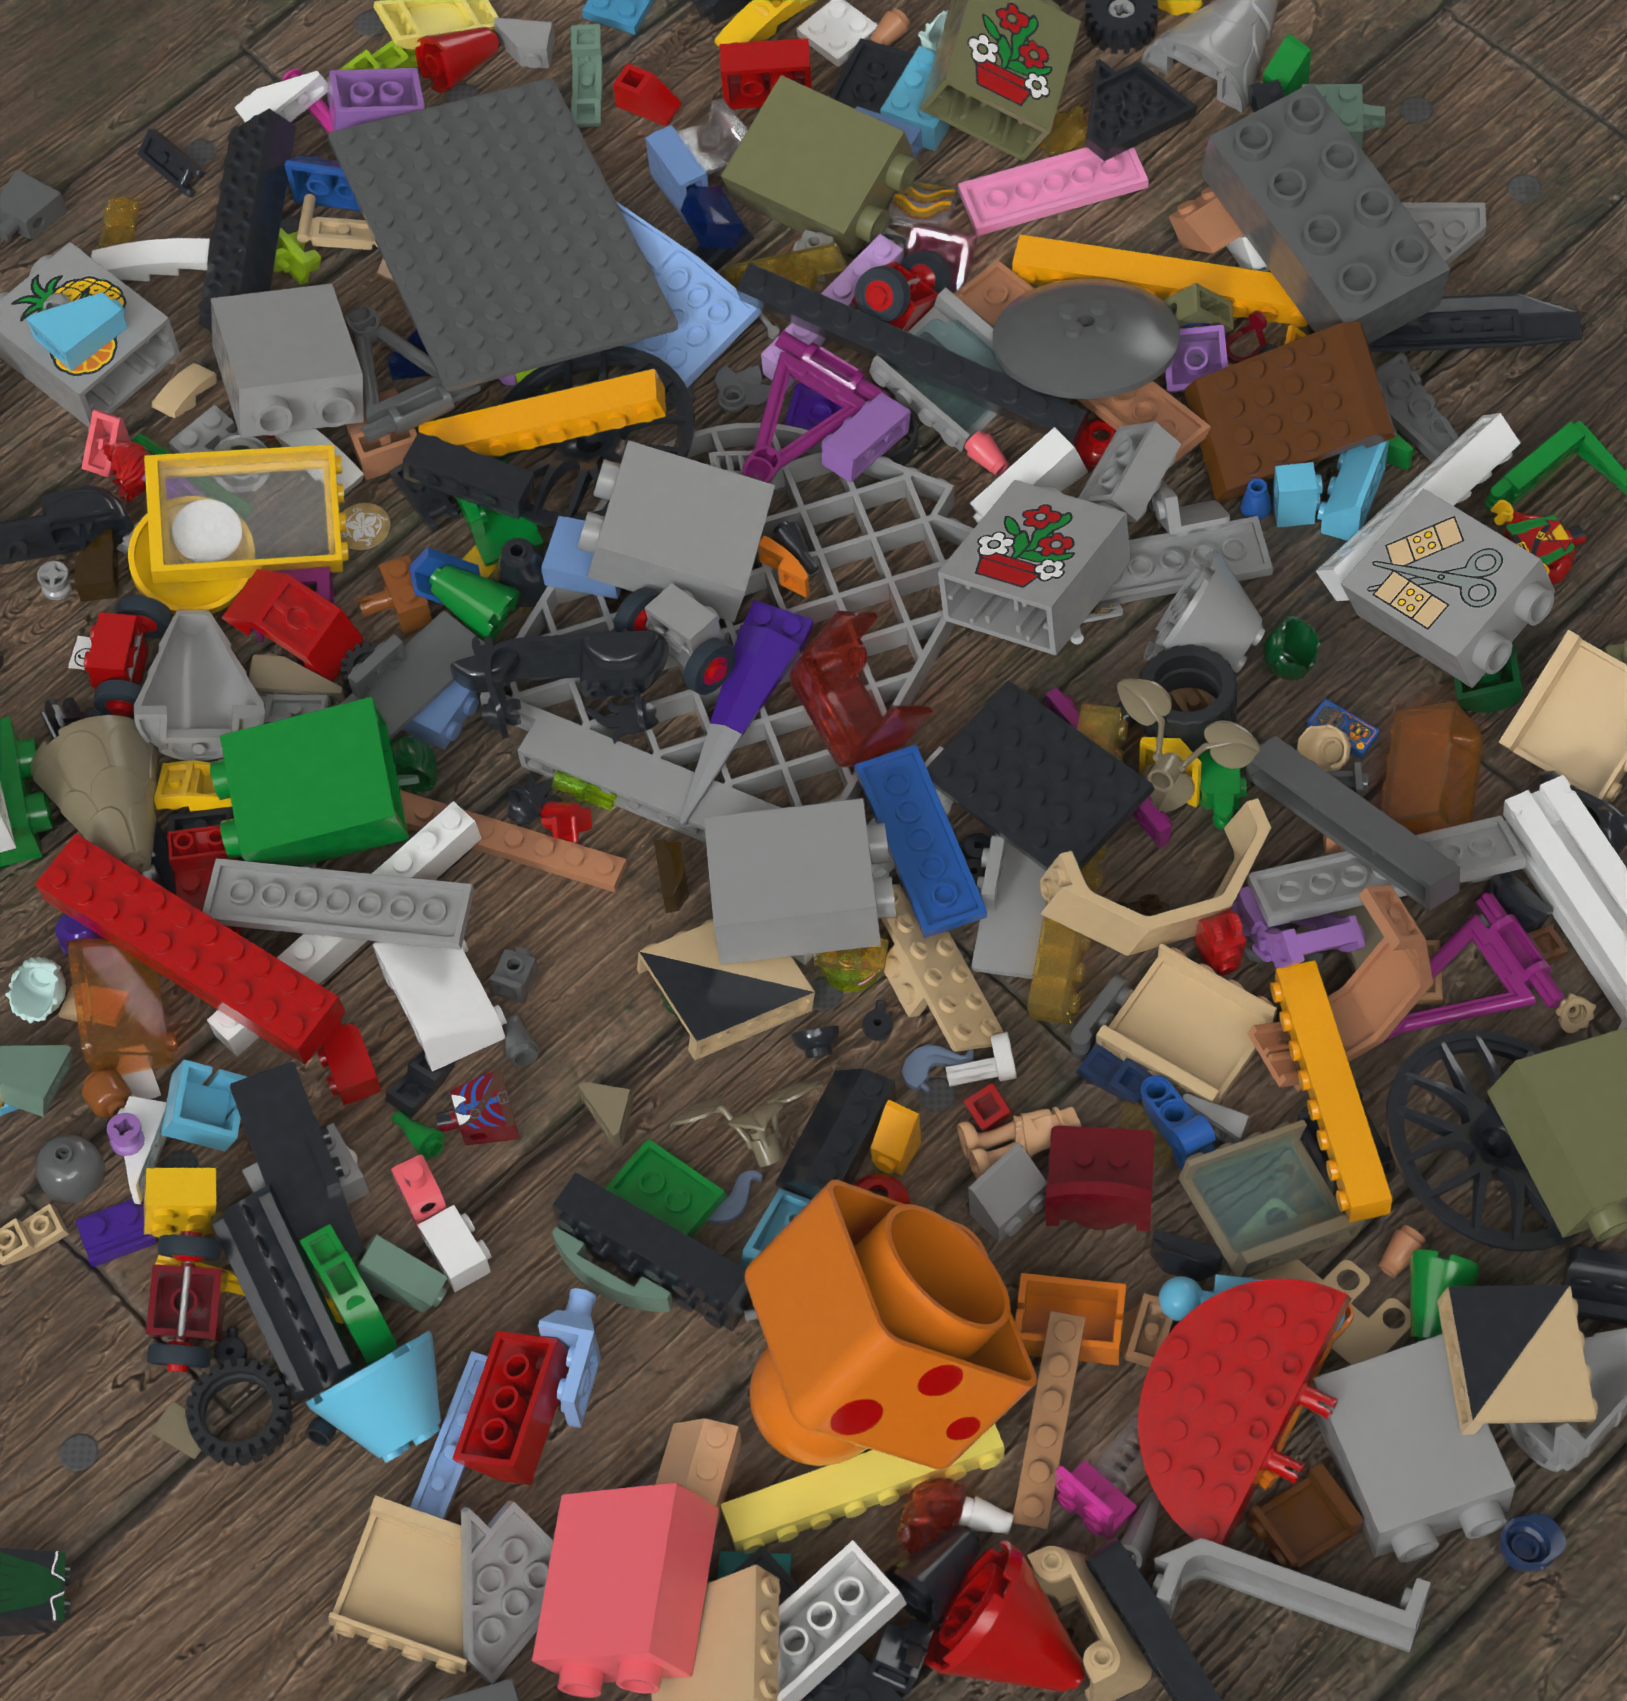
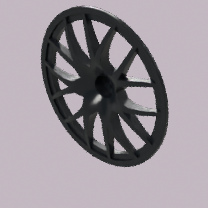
(590, 451)
(1480, 1132)

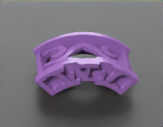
(1285, 946)

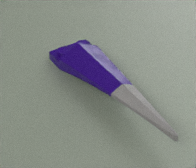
(764, 654)

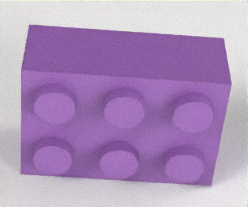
(372, 95)

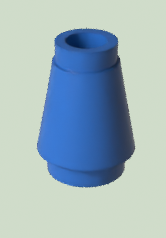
(1256, 500)

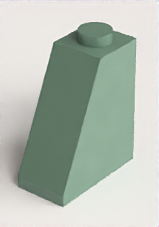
(33, 1075)
(400, 1275)

